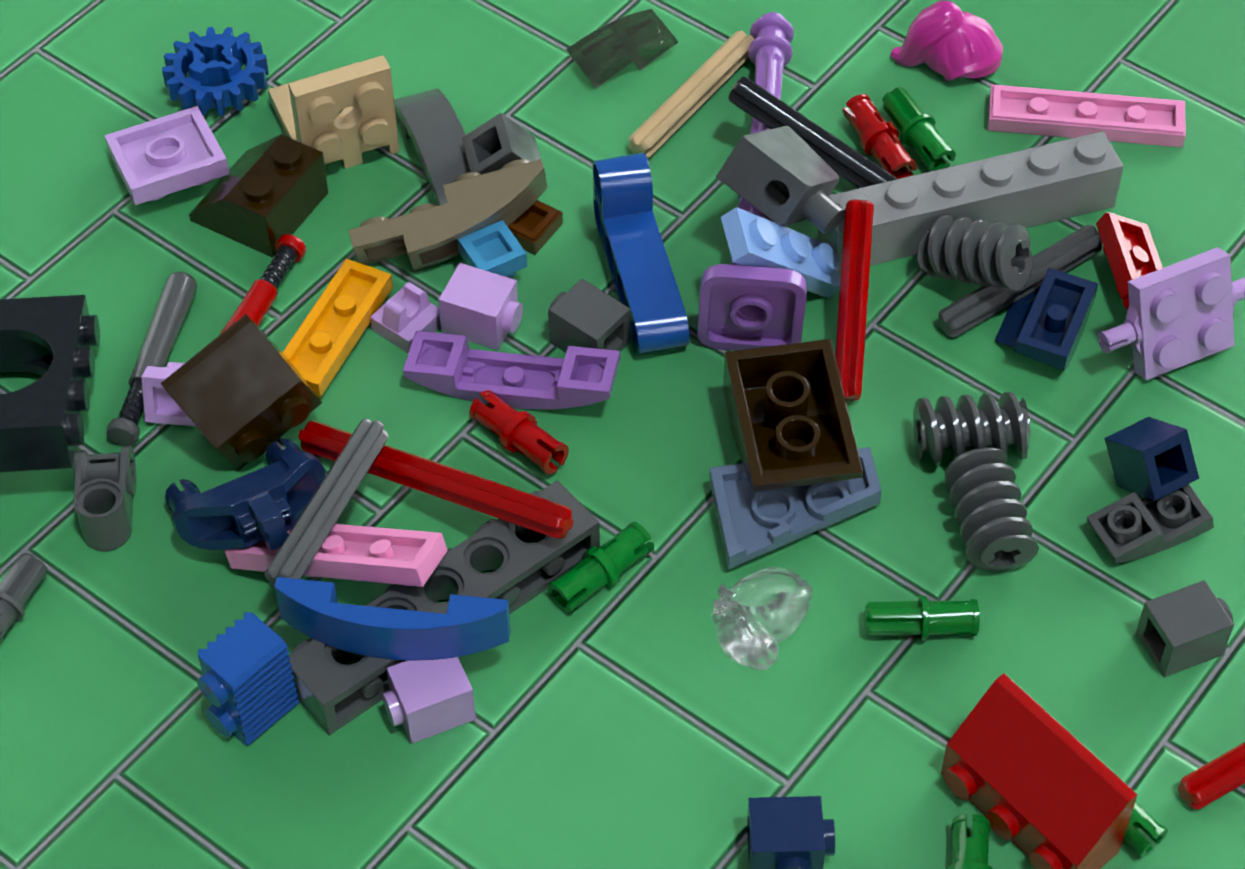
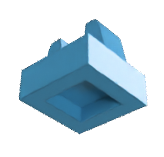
(493, 250)

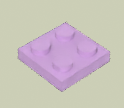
(167, 155)

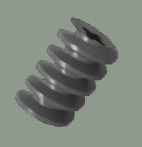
(977, 252)
(971, 425)
(990, 510)

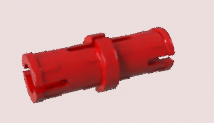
(878, 137)
(519, 431)

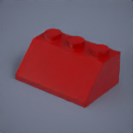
(1037, 782)

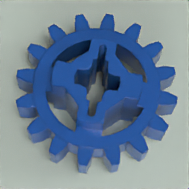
(215, 71)

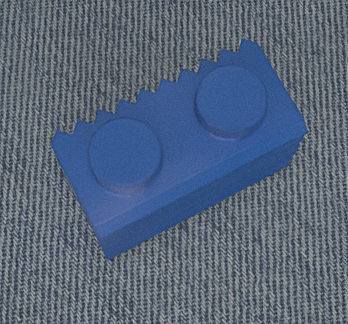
(247, 679)

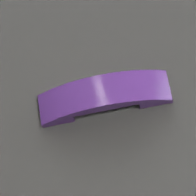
(520, 380)

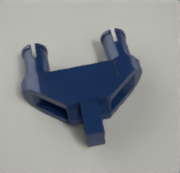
(249, 507)

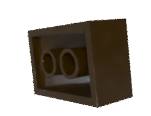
(790, 415)

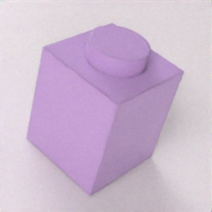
(480, 306)
(428, 697)

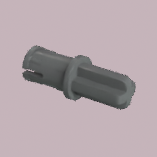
(17, 588)

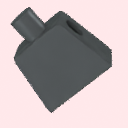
(783, 178)

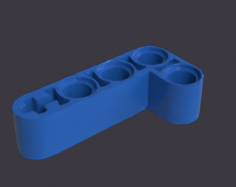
(637, 253)

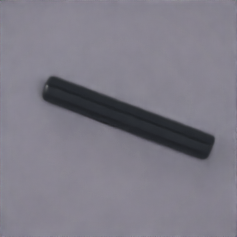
(836, 153)

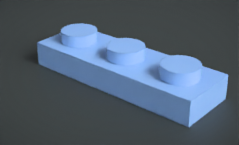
(767, 244)

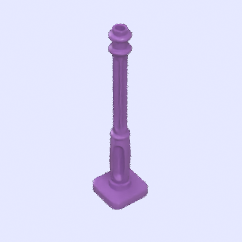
(755, 304)

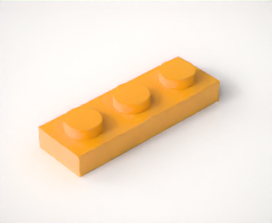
(337, 322)

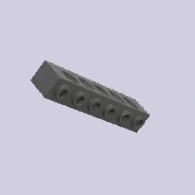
(521, 572)

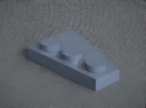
(772, 518)

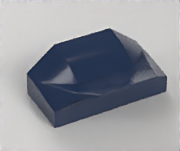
(1050, 319)

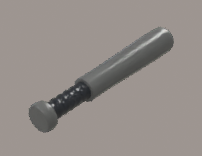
(156, 348)

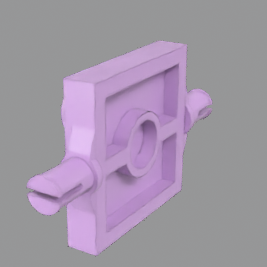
(1178, 314)

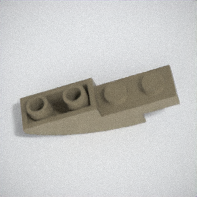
(432, 231)

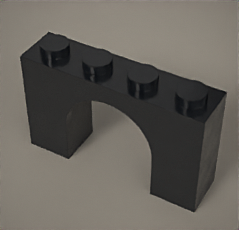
(45, 418)

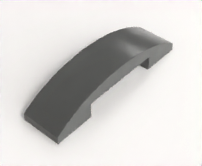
(436, 136)

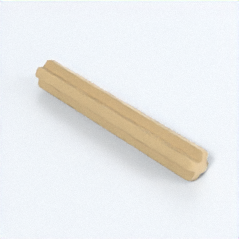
(691, 95)

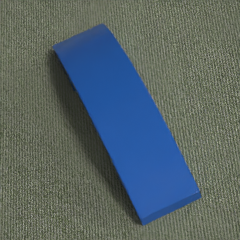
(390, 633)

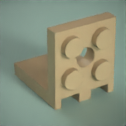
(362, 94)

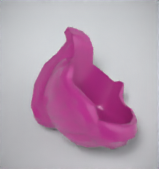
(950, 43)

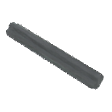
(989, 300)
(328, 502)

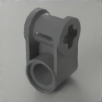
(105, 497)

